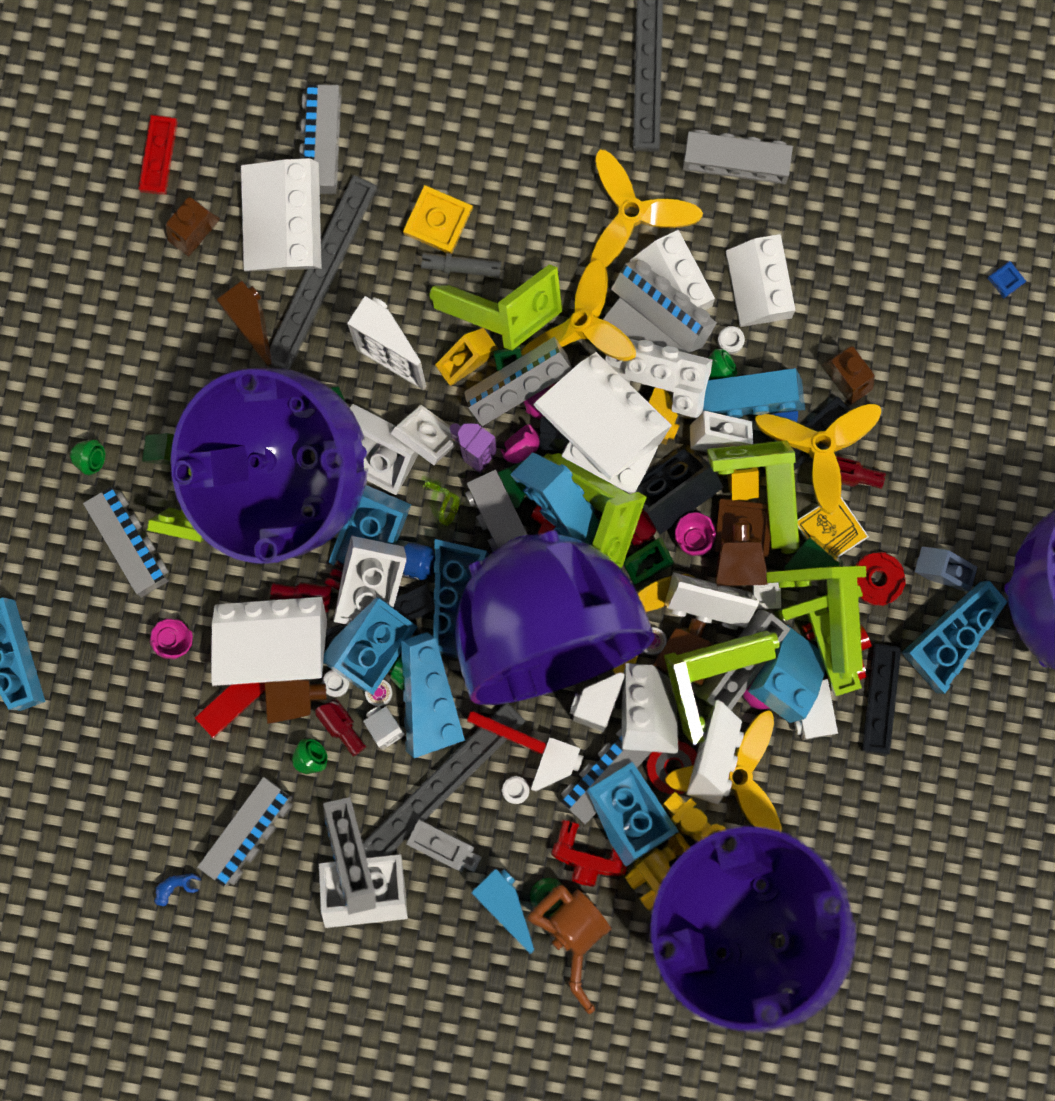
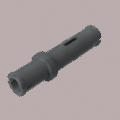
(460, 264)

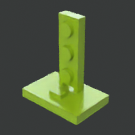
(821, 629)

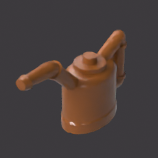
(574, 928)

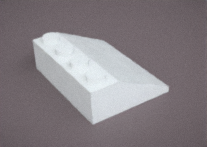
(281, 215)
(382, 340)
(603, 416)
(268, 641)

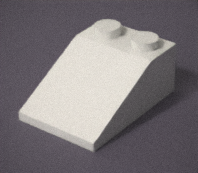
(368, 572)

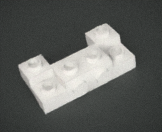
(668, 370)

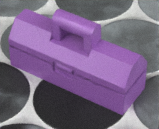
(475, 444)

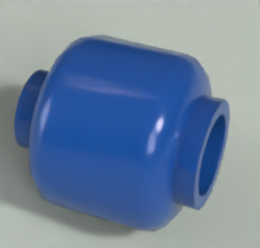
(419, 561)

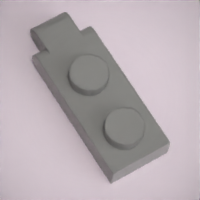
(443, 847)

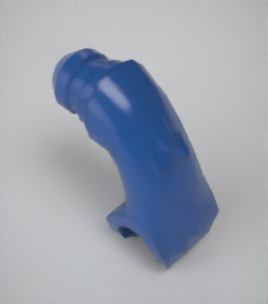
(165, 888)

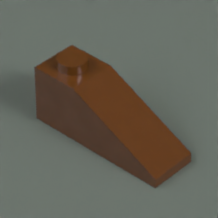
(247, 314)

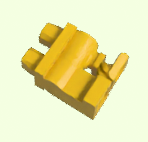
(689, 820)
(654, 867)

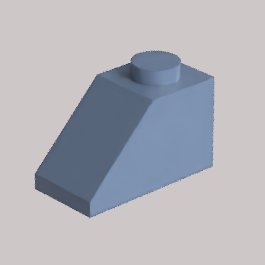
(945, 568)

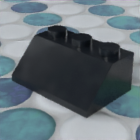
(677, 487)

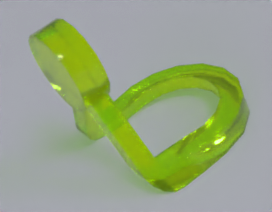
(434, 487)

